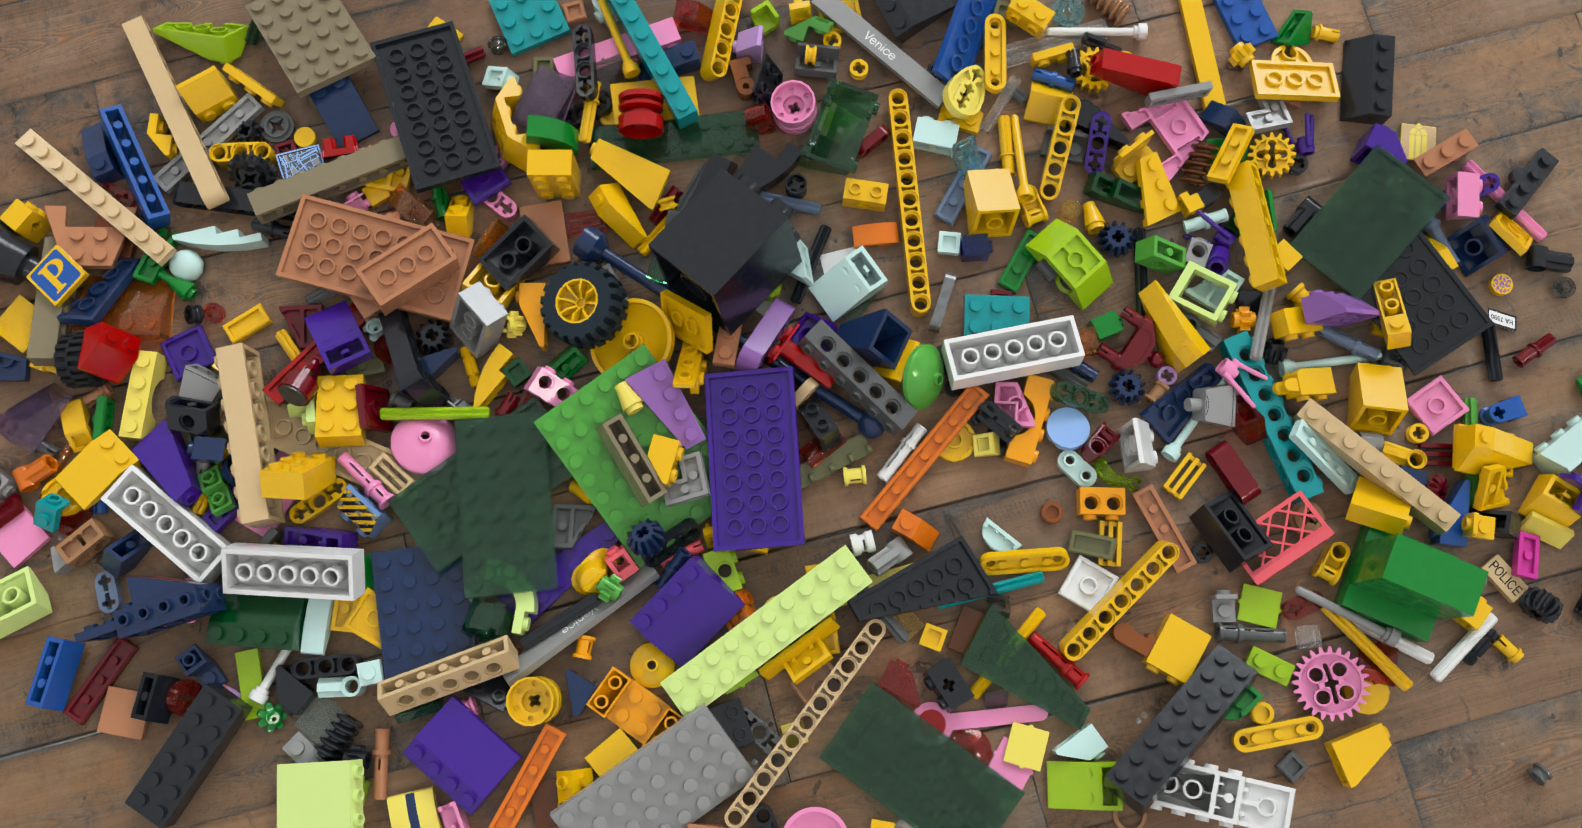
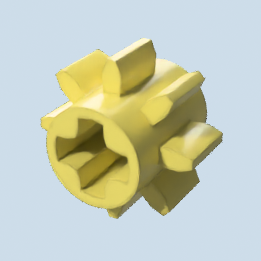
(514, 325)

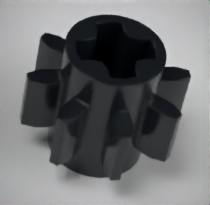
(250, 132)
(1274, 351)
(358, 752)

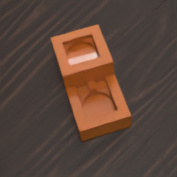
(875, 234)

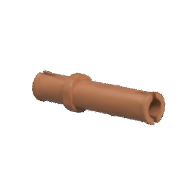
(381, 755)

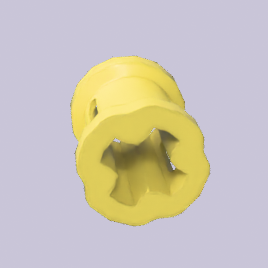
(854, 475)

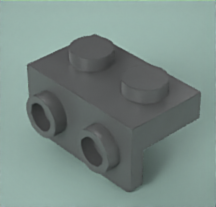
(825, 64)

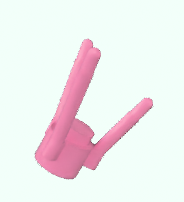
(1228, 370)

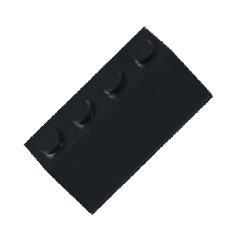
(1367, 79)

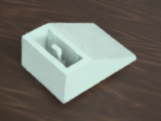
(848, 284)

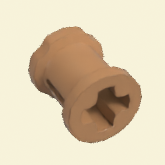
(1156, 392)

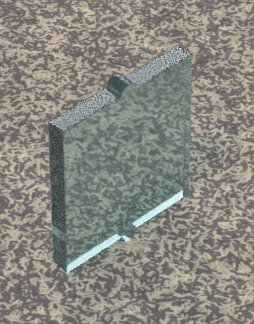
(318, 718)

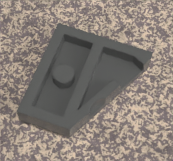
(570, 523)

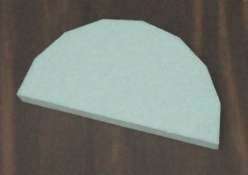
(997, 538)

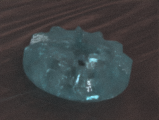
(1074, 6)

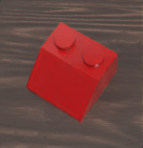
(108, 352)

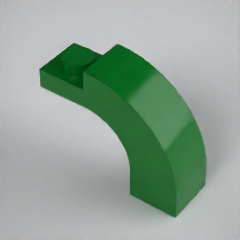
(552, 133)

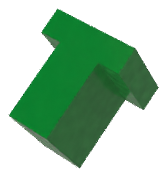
(1407, 583)

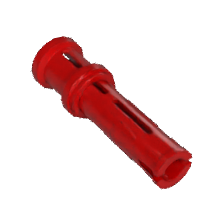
(1066, 667)

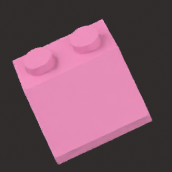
(1465, 196)

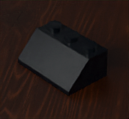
(1230, 531)

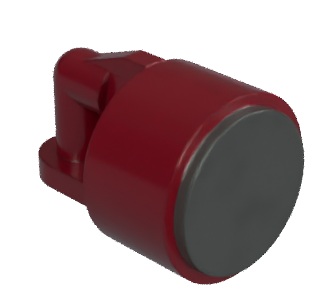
(301, 386)

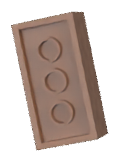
(408, 269)

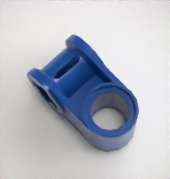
(1503, 411)

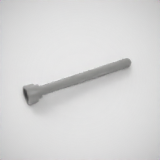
(1389, 635)

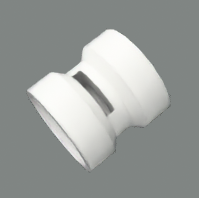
(857, 543)

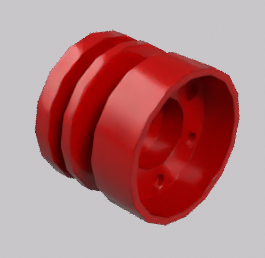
(640, 113)

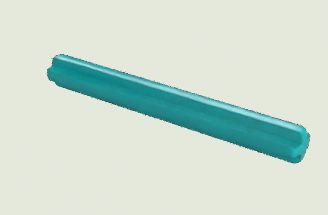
(1009, 585)

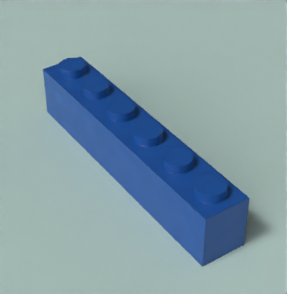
(134, 167)

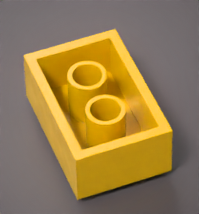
(554, 173)
(338, 412)
(298, 476)

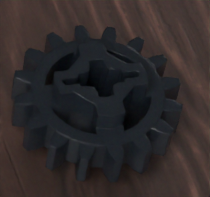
(251, 170)

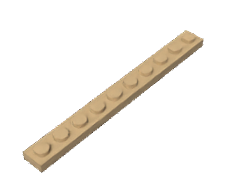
(96, 197)

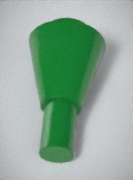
(183, 288)

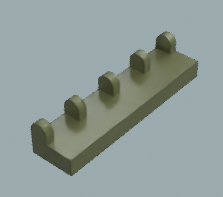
(848, 453)

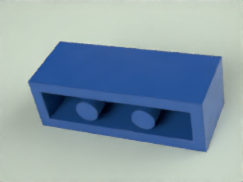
(55, 674)

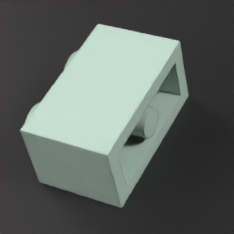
(935, 135)

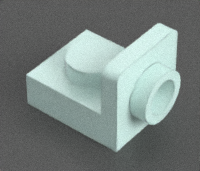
(497, 77)

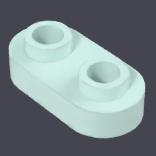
(1076, 469)

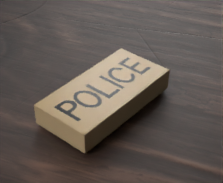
(1500, 576)

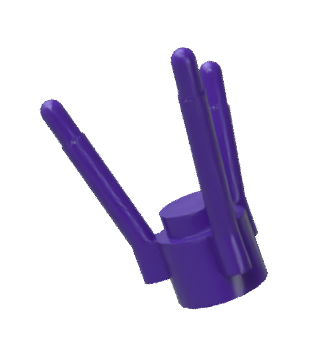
(1304, 144)
(1222, 237)

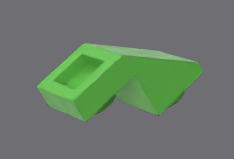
(801, 30)

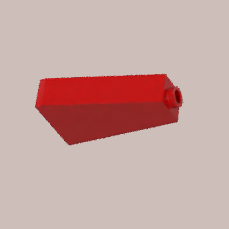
(1135, 71)

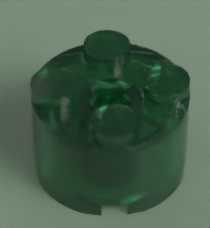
(487, 620)

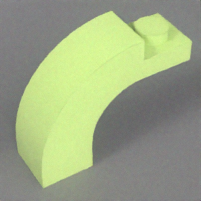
(525, 604)

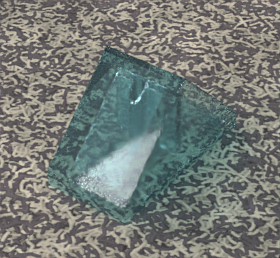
(966, 156)

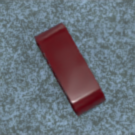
(1233, 472)

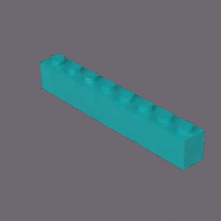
(655, 61)

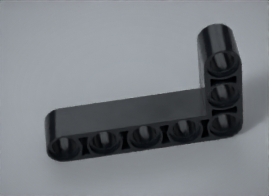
(408, 361)

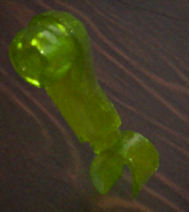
(1110, 477)

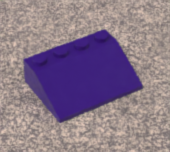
(687, 611)
(462, 755)

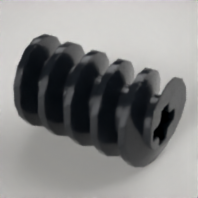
(338, 737)

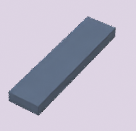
(954, 198)

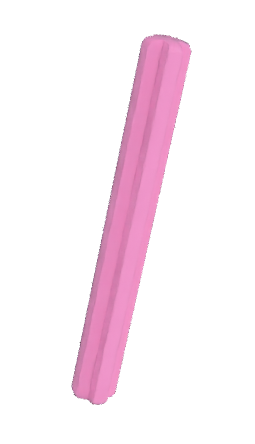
(1522, 218)

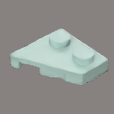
(1210, 294)

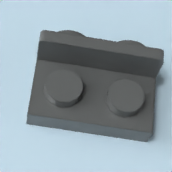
(1077, 148)

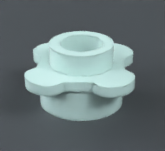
(371, 326)

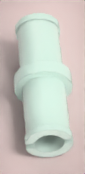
(1199, 223)

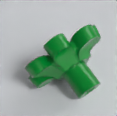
(267, 715)

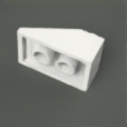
(1137, 446)

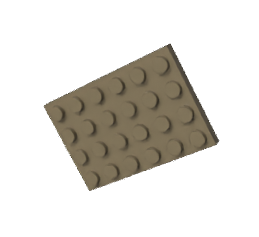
(311, 41)

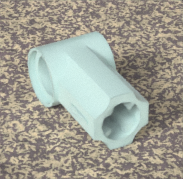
(338, 687)

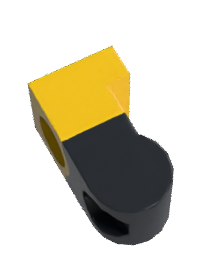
(1199, 201)

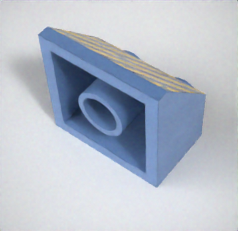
(363, 512)

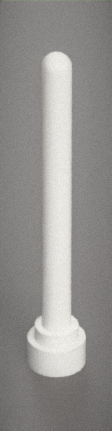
(1138, 31)
(261, 692)

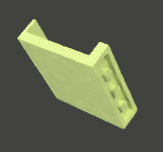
(320, 794)

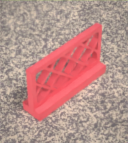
(1296, 550)

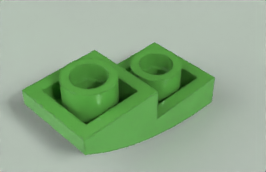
(217, 491)

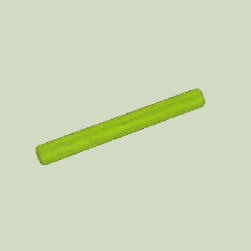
(434, 413)

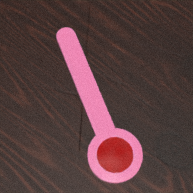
(981, 718)

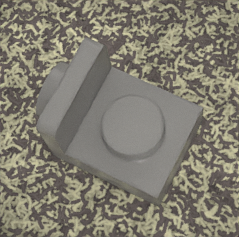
(1222, 606)

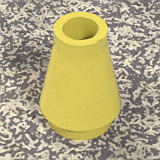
(629, 400)

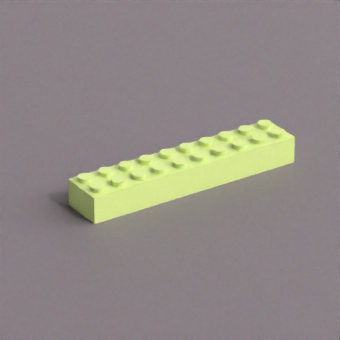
(767, 631)

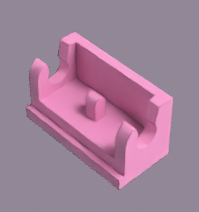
(453, 816)

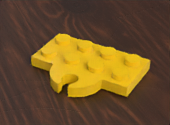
(1293, 77)

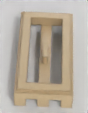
(378, 461)

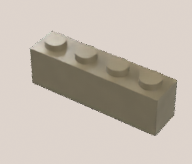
(631, 460)

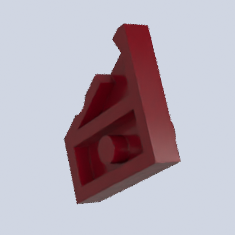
(295, 318)

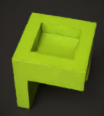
(765, 15)

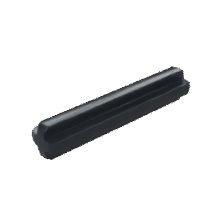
(1492, 354)

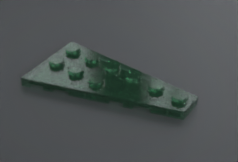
(1013, 664)

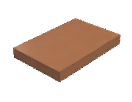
(551, 220)

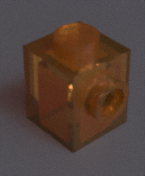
(1088, 340)

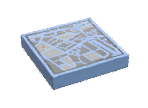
(299, 160)

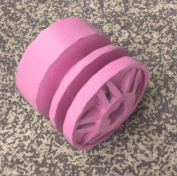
(788, 98)

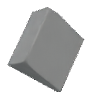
(59, 565)

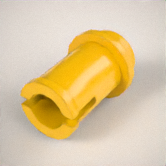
(1324, 33)
(1508, 649)

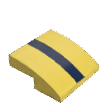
(414, 809)

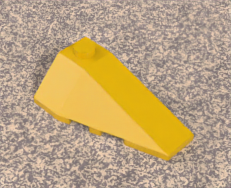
(1486, 446)

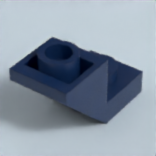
(199, 664)

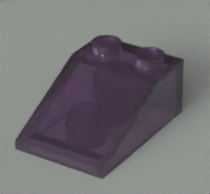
(545, 95)
(34, 416)

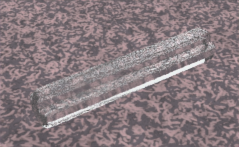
(1000, 104)

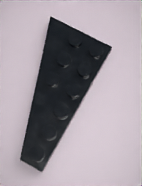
(935, 580)

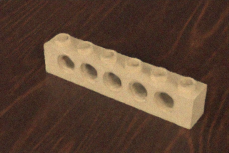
(447, 675)

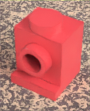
(624, 568)

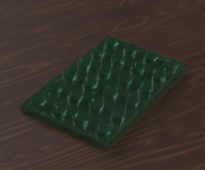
(1368, 222)

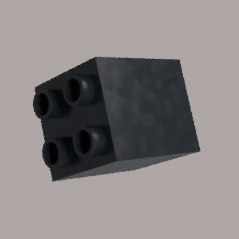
(728, 249)

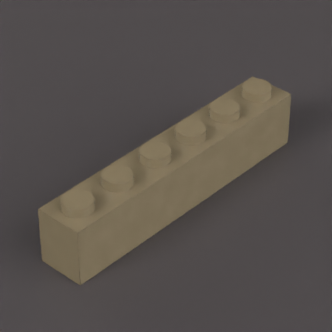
(45, 326)

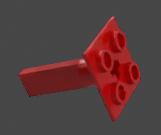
(795, 355)

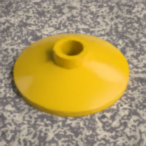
(639, 666)

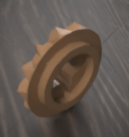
(1296, 521)

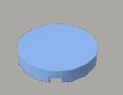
(1067, 428)

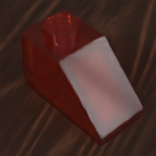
(692, 16)
(1248, 423)
(900, 682)

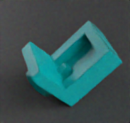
(48, 512)

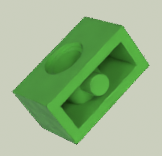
(1160, 255)

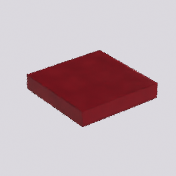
(369, 402)

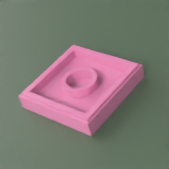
(1436, 405)
(22, 539)

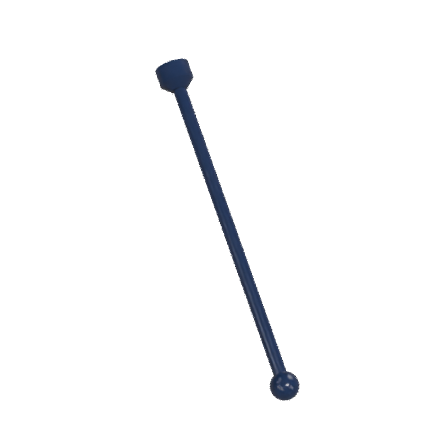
(593, 246)

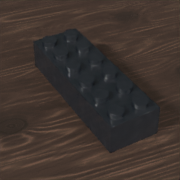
(188, 755)

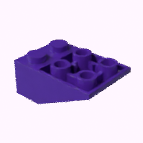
(338, 338)

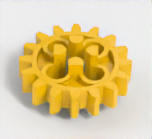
(1263, 147)

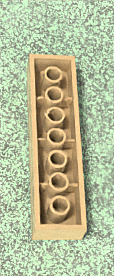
(248, 432)

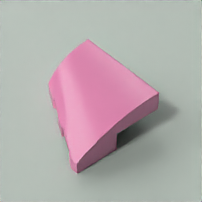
(1012, 401)

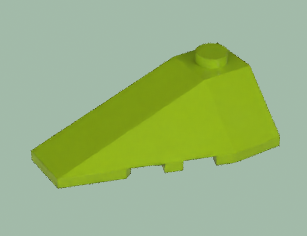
(211, 42)

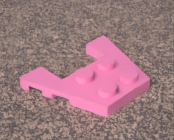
(1176, 126)

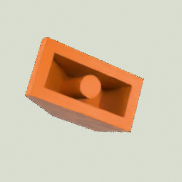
(915, 530)

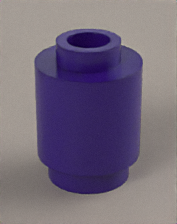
(1218, 260)

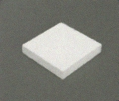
(1086, 583)

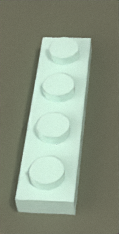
(1323, 456)

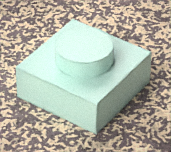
(948, 243)

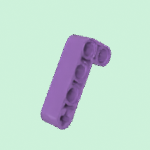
(764, 336)

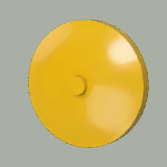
(644, 325)

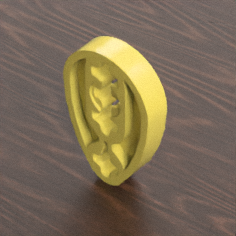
(958, 85)

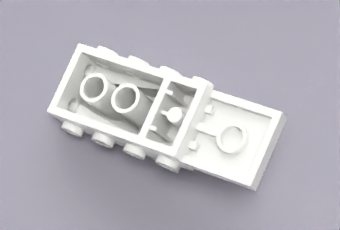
(1227, 798)

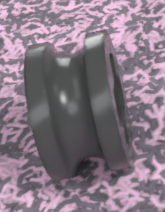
(1539, 774)

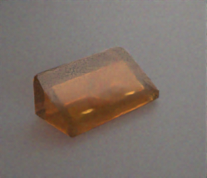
(493, 232)

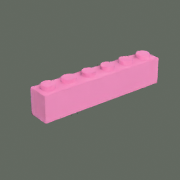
(664, 30)

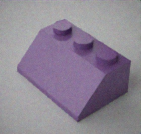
(1335, 309)

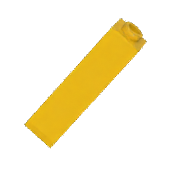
(637, 175)

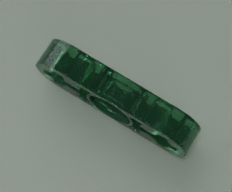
(1089, 395)

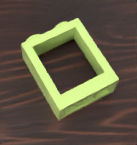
(1192, 309)

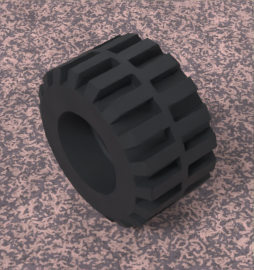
(66, 363)

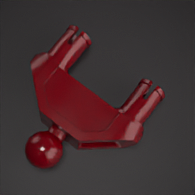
(1137, 348)

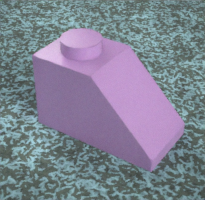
(750, 43)

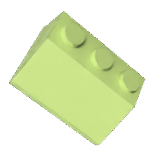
(22, 601)

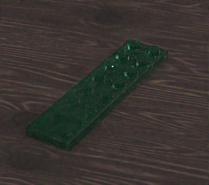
(716, 133)

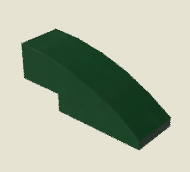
(1114, 191)

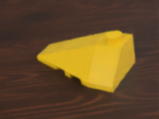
(1172, 330)

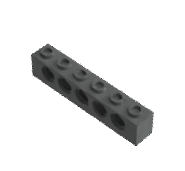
(869, 379)

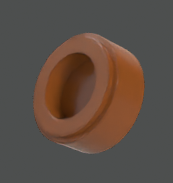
(1051, 512)

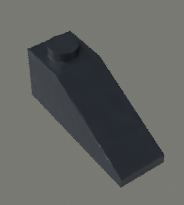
(1087, 110)

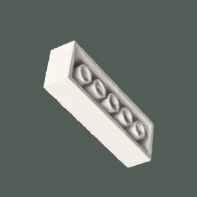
(1012, 352)
(166, 524)
(293, 571)

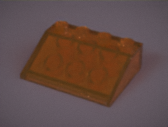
(139, 310)

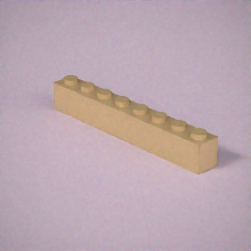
(1378, 468)

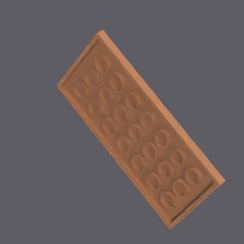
(336, 239)

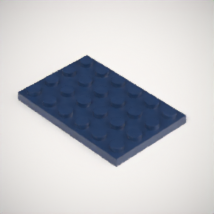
(418, 609)

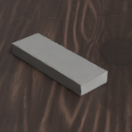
(1178, 94)

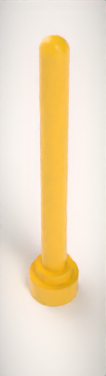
(630, 68)
(1024, 192)

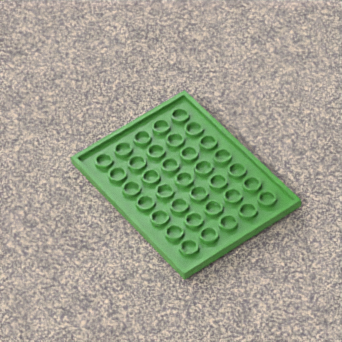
(574, 438)

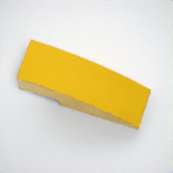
(492, 377)

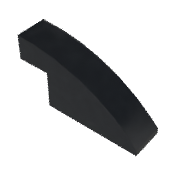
(767, 169)

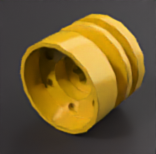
(521, 700)

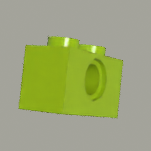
(719, 559)

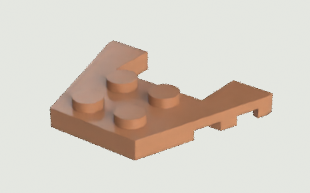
(87, 245)

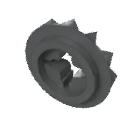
(277, 117)

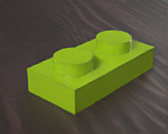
(1270, 666)

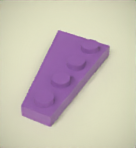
(667, 403)

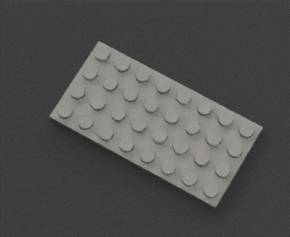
(664, 781)

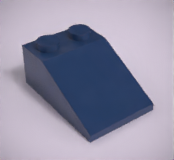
(344, 111)

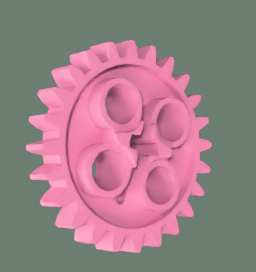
(1352, 678)

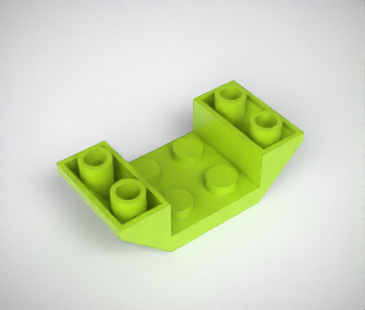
(1073, 261)

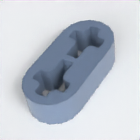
(108, 593)

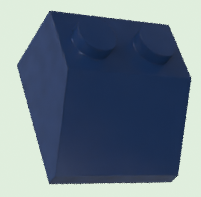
(1477, 245)

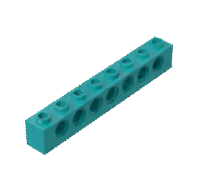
(1283, 423)

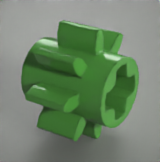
(610, 588)

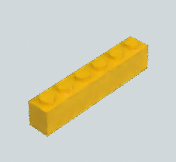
(1255, 228)

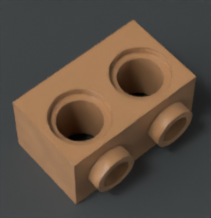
(85, 542)

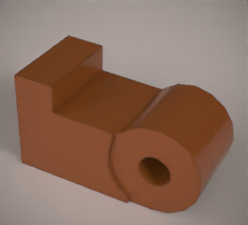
(742, 81)
(1125, 636)

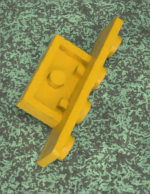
(690, 369)
(804, 655)

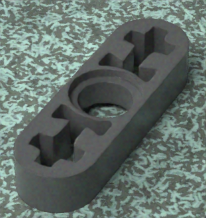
(768, 748)

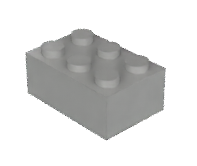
(478, 319)

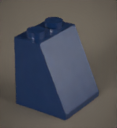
(877, 338)

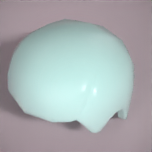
(186, 265)

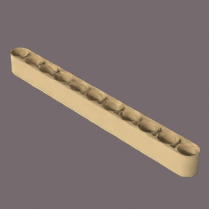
(175, 113)
(795, 728)

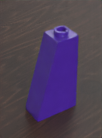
(166, 459)

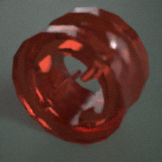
(220, 310)

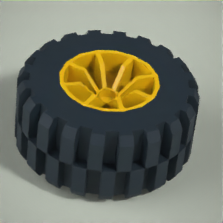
(584, 305)

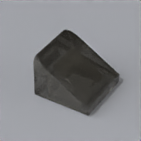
(995, 699)

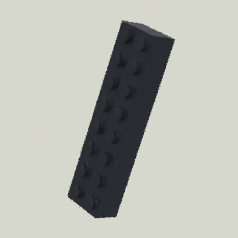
(1180, 729)

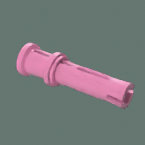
(372, 487)

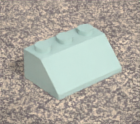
(1562, 451)

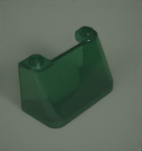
(839, 129)

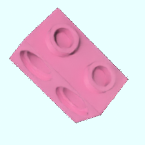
(549, 393)

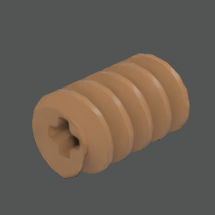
(1114, 8)

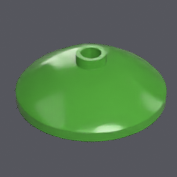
(923, 376)

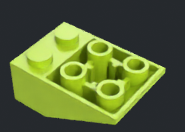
(1080, 786)

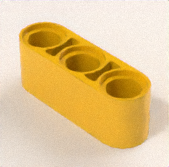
(230, 149)

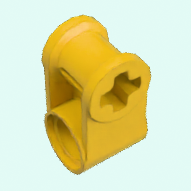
(1034, 211)
(1330, 567)

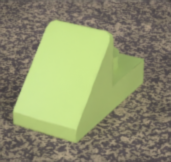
(307, 413)

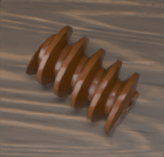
(1198, 163)

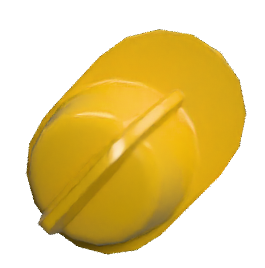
(590, 572)

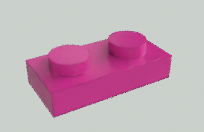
(1526, 556)

